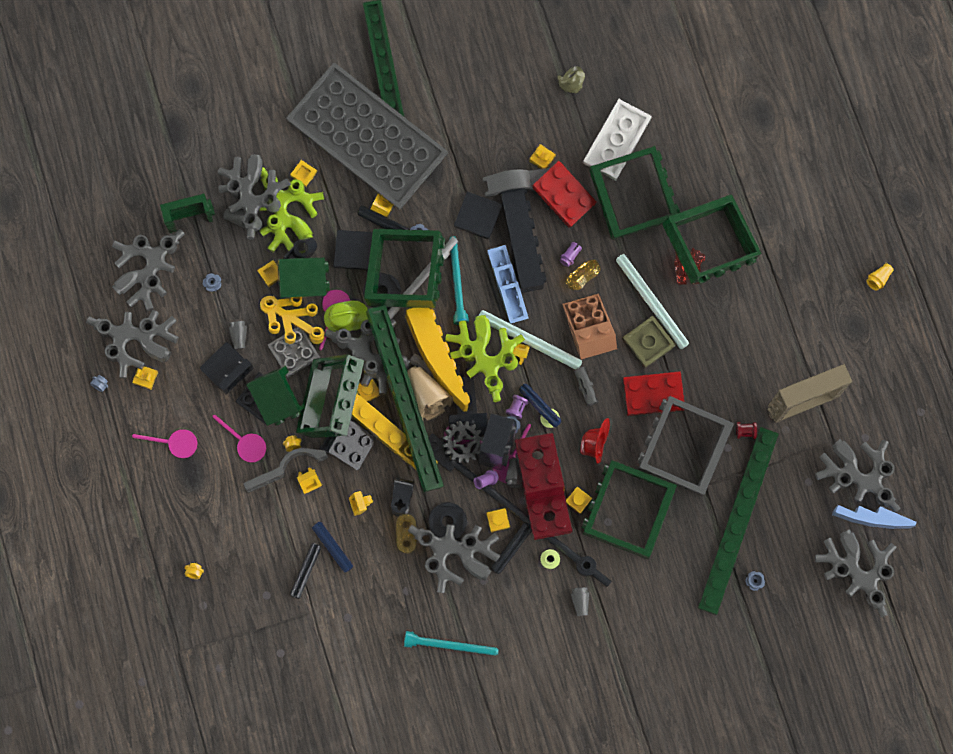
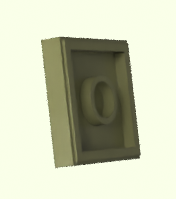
(648, 341)

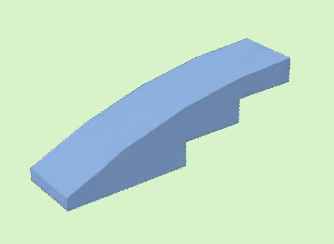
(507, 284)
(881, 518)

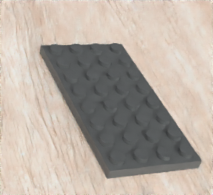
(367, 136)

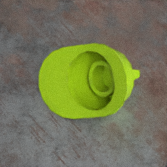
(345, 315)

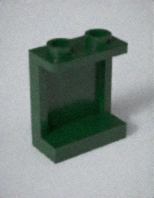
(186, 208)
(302, 277)
(275, 397)

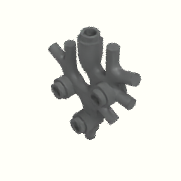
(242, 189)
(155, 261)
(126, 332)
(361, 349)
(865, 482)
(448, 545)
(860, 579)

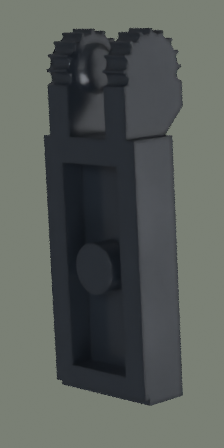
(468, 386)

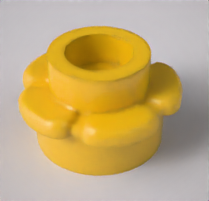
(292, 443)
(193, 571)

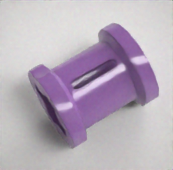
(517, 406)

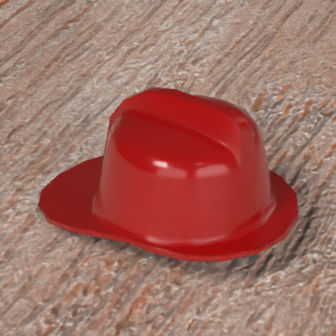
(594, 441)

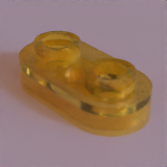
(583, 275)
(403, 535)

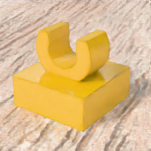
(542, 157)
(521, 351)
(145, 377)
(309, 480)
(359, 502)

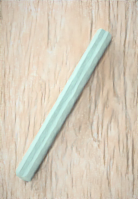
(652, 301)
(533, 341)

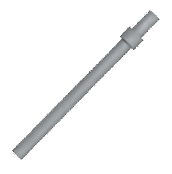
(422, 277)

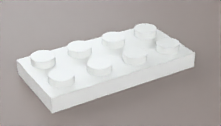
(617, 137)

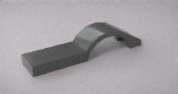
(512, 180)
(279, 473)

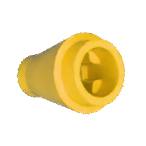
(879, 277)

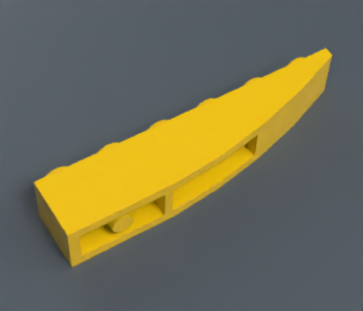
(435, 353)
(382, 429)

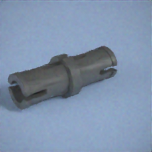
(586, 386)

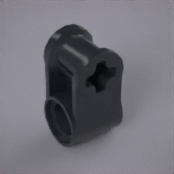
(299, 251)
(401, 494)

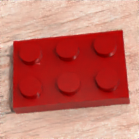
(564, 194)
(646, 392)

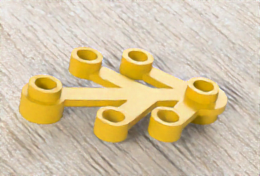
(290, 316)

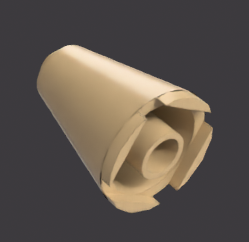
(428, 393)

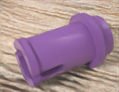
(568, 257)
(489, 478)

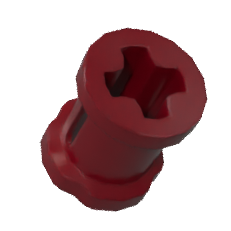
(746, 430)

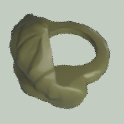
(572, 84)

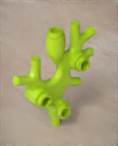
(284, 219)
(486, 364)

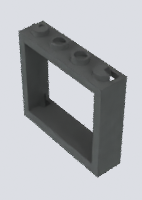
(713, 459)

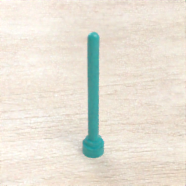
(460, 313)
(411, 640)

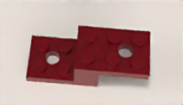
(543, 486)

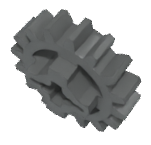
(461, 434)

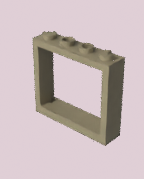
(809, 393)

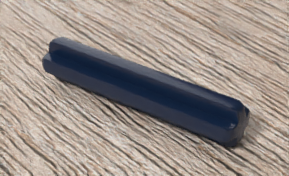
(540, 405)
(332, 547)

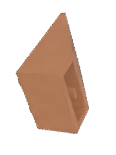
(590, 326)

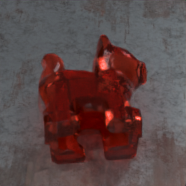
(698, 258)

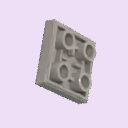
(295, 355)

